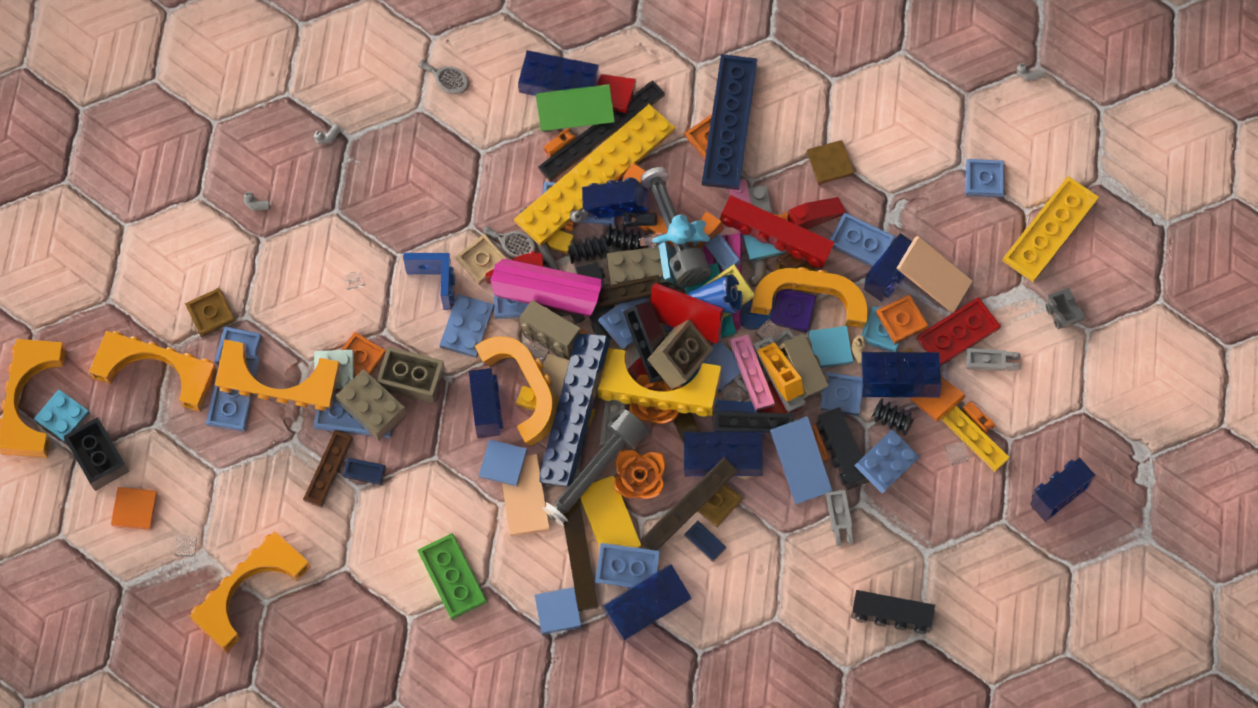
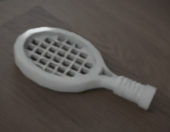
(438, 72)
(504, 237)

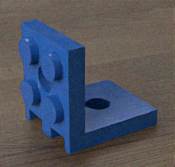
(434, 265)

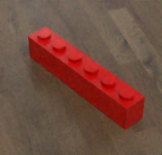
(776, 231)

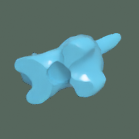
(682, 231)

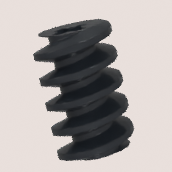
(624, 239)
(587, 249)
(893, 417)

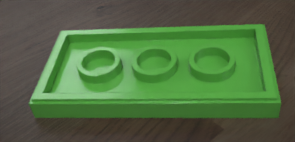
(575, 107)
(452, 576)

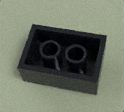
(96, 454)

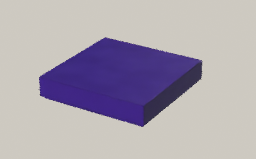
(793, 310)

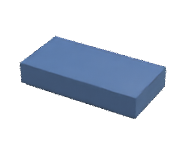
(722, 252)

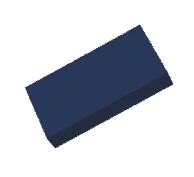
(364, 471)
(705, 541)

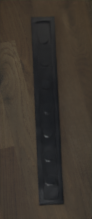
(598, 133)

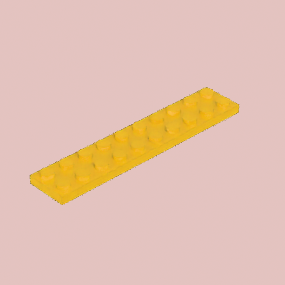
(605, 163)

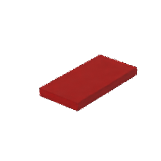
(675, 308)
(959, 331)

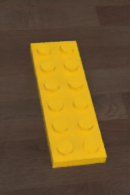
(1050, 229)

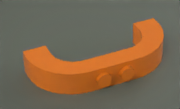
(712, 228)

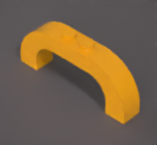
(816, 282)
(541, 421)

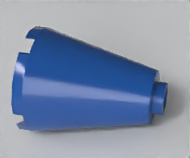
(721, 293)

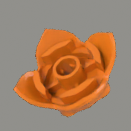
(653, 414)
(629, 464)

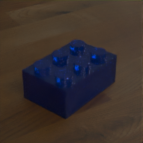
(615, 198)
(884, 273)
(485, 403)
(1061, 488)

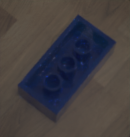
(554, 73)
(900, 374)
(707, 449)
(646, 602)

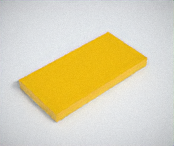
(609, 515)

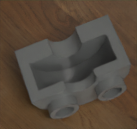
(1064, 309)

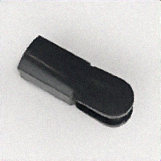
(642, 219)

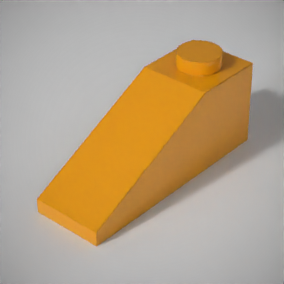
(781, 371)

